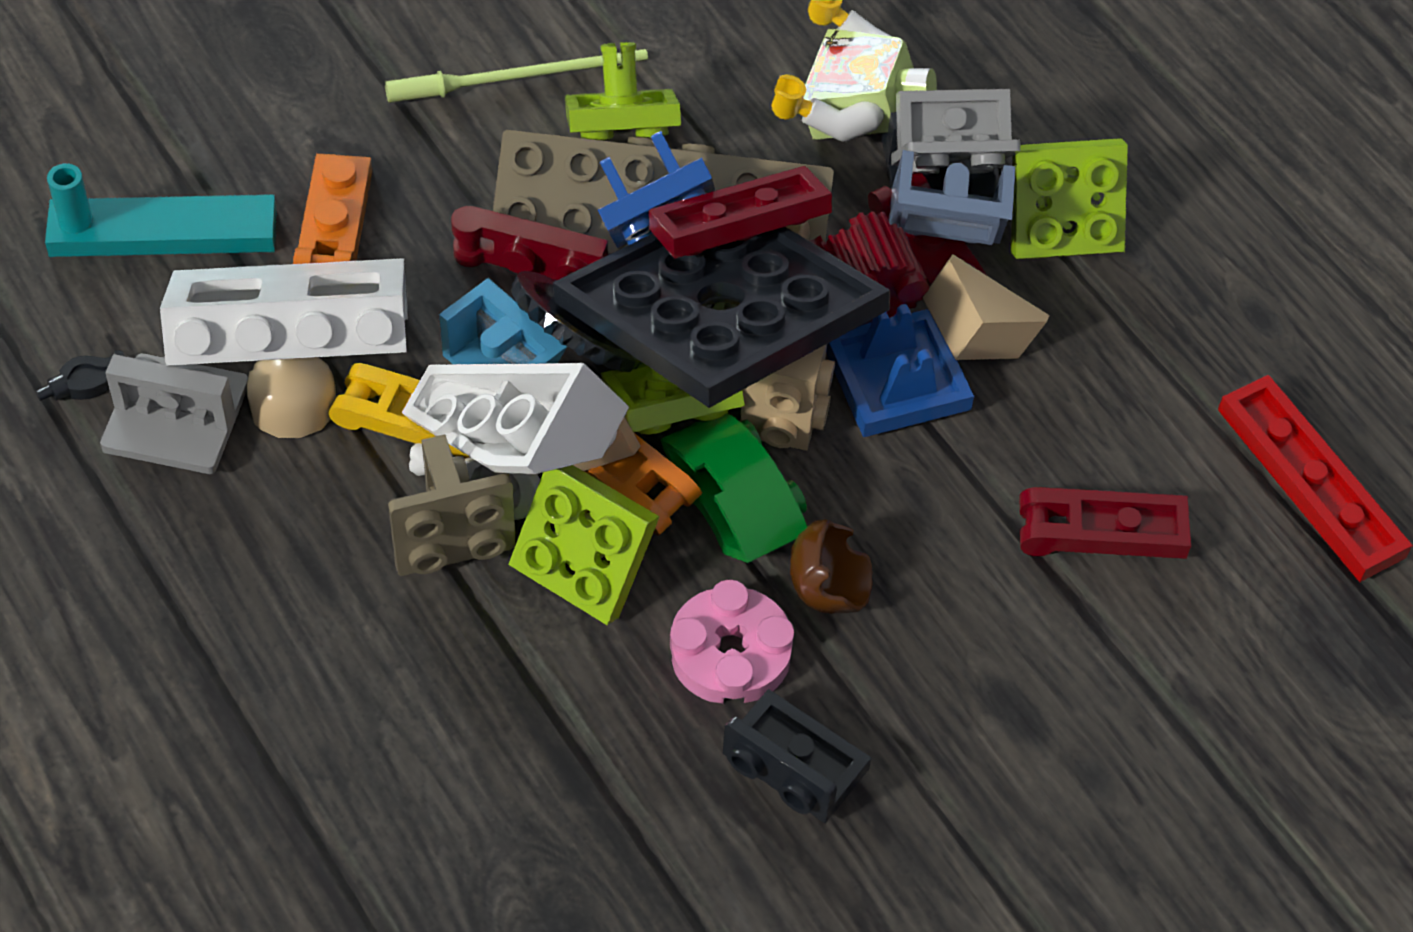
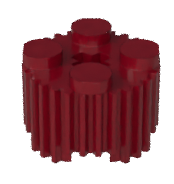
(881, 254)

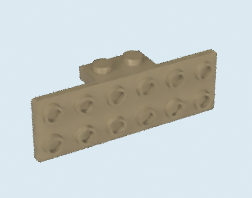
(564, 184)

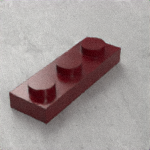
(740, 211)

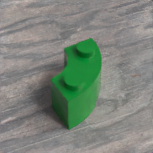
(740, 486)

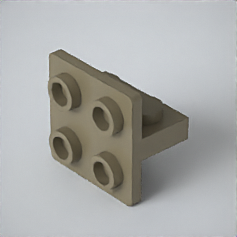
(453, 517)

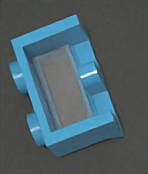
(493, 330)

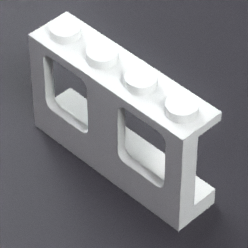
(285, 312)

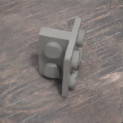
(955, 128)
(171, 411)

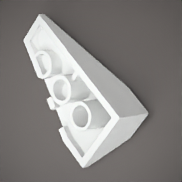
(519, 413)

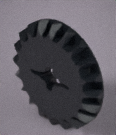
(536, 297)

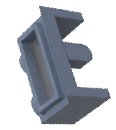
(951, 211)

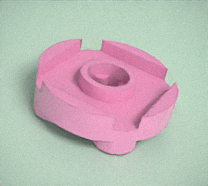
(735, 612)

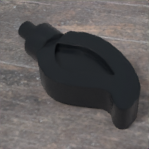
(79, 378)

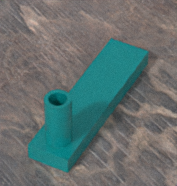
(153, 224)

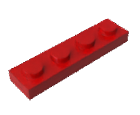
(1314, 478)

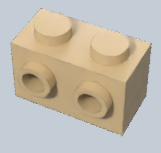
(791, 401)

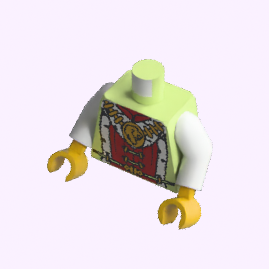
(851, 79)

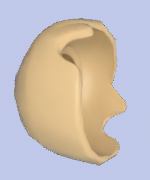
(291, 396)

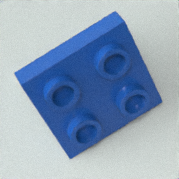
(629, 215)
(898, 372)

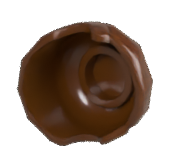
(828, 571)

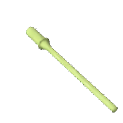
(442, 84)

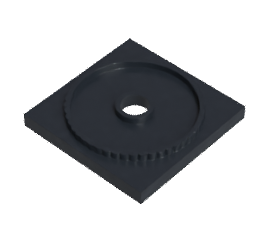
(784, 293)

